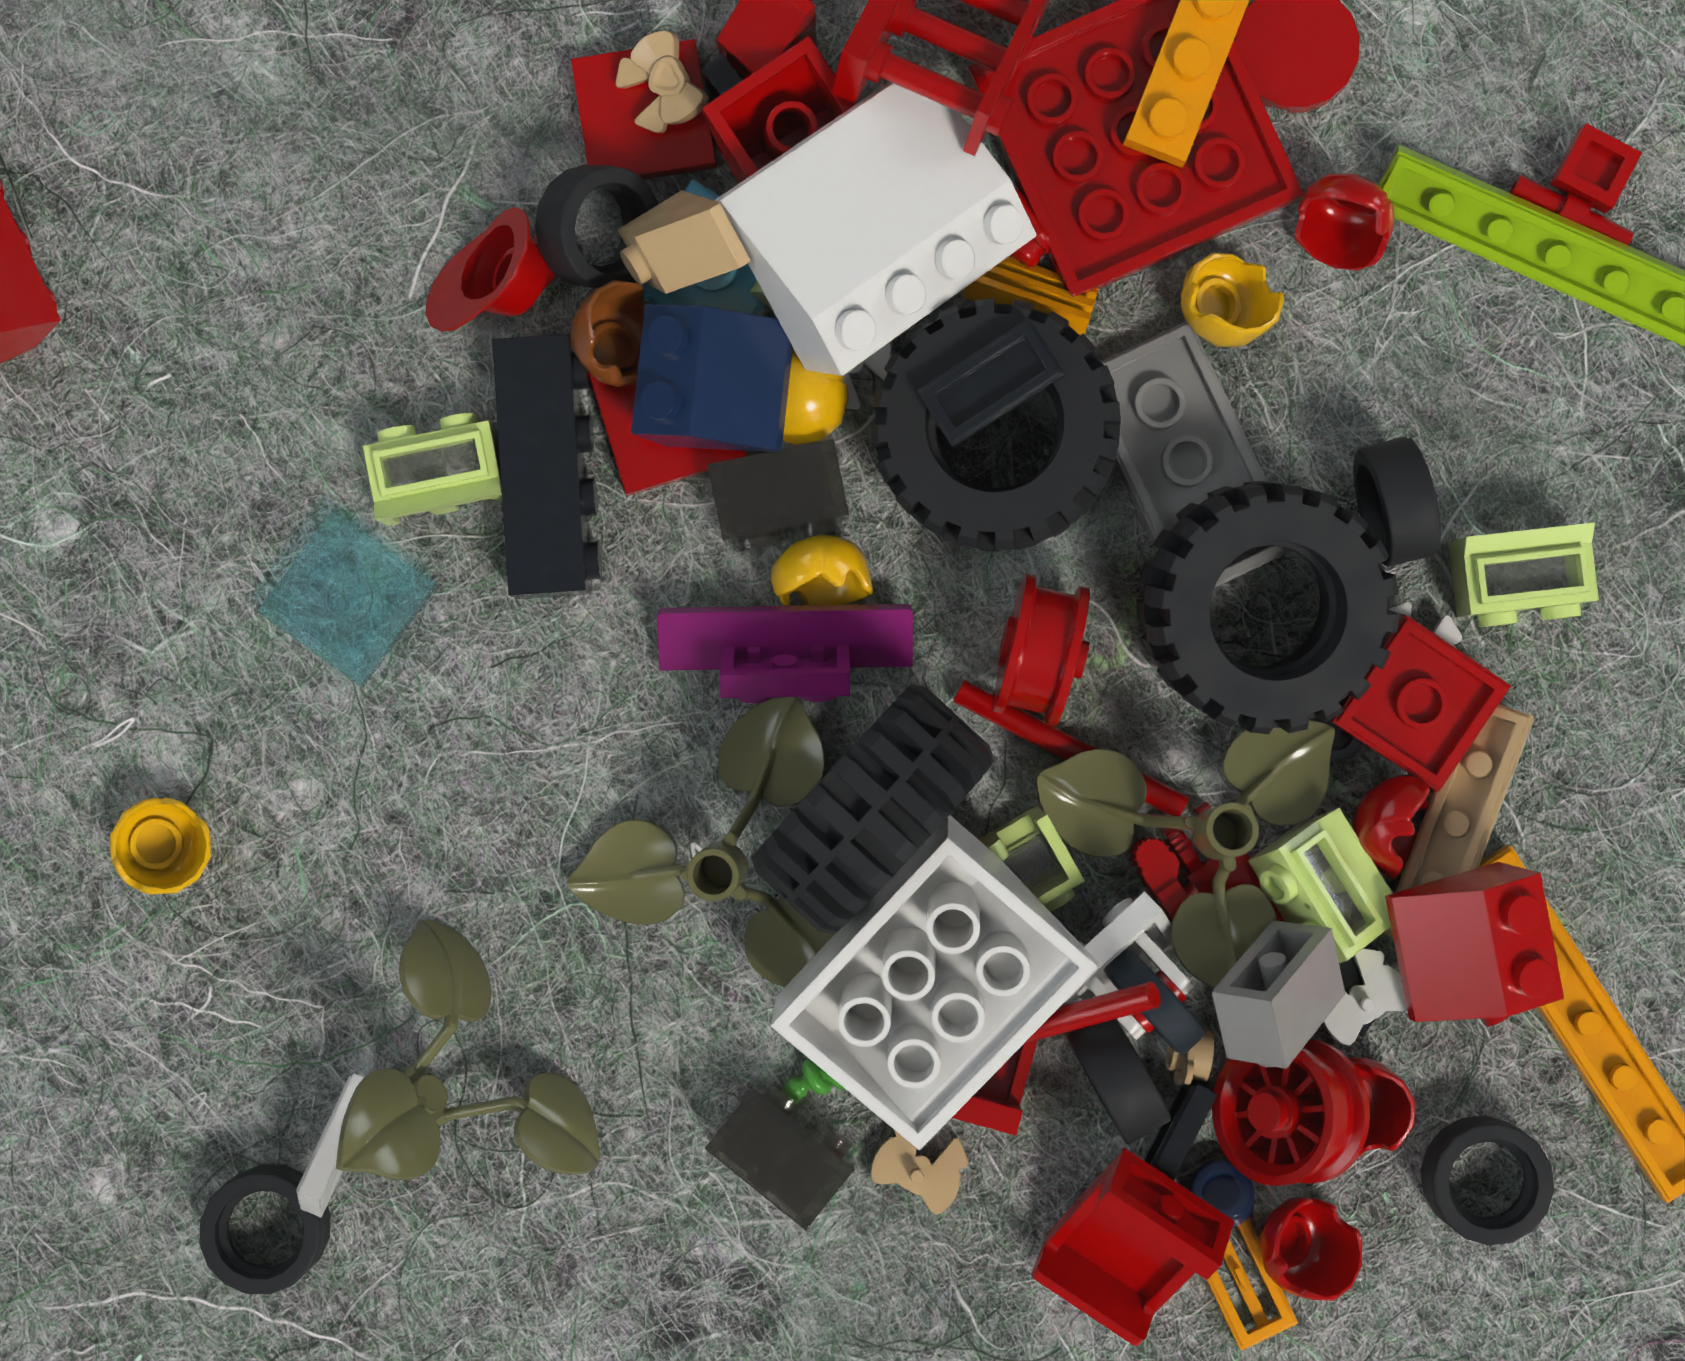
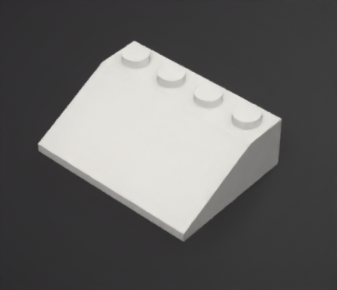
(873, 225)
(932, 984)

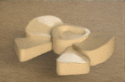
(657, 61)
(934, 1182)

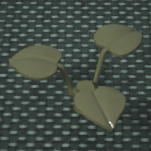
(1281, 774)
(634, 865)
(396, 1116)

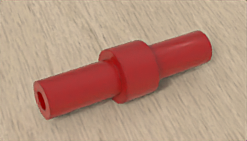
(1570, 207)

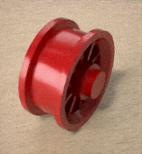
(1042, 650)
(1293, 1120)

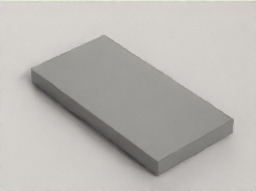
(1180, 435)

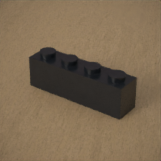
(543, 467)

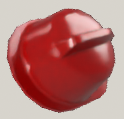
(491, 274)

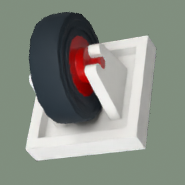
(1132, 941)

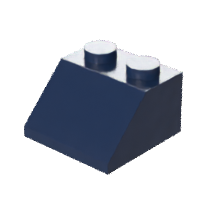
(711, 379)

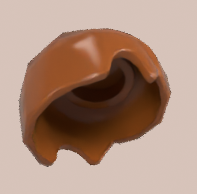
(609, 332)

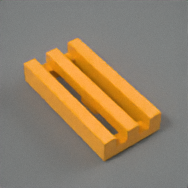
(1033, 285)
(1264, 1327)

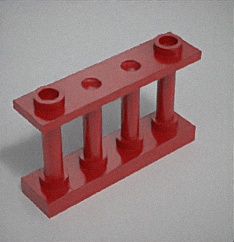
(871, 58)

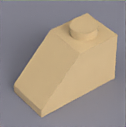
(681, 243)

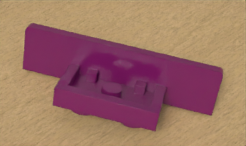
(785, 648)

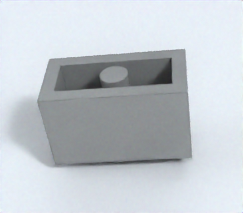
(1278, 993)

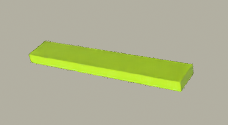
(1537, 243)

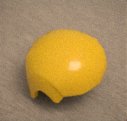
(1229, 300)
(813, 404)
(822, 572)
(160, 846)

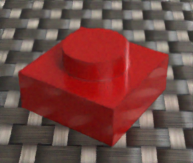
(1596, 168)

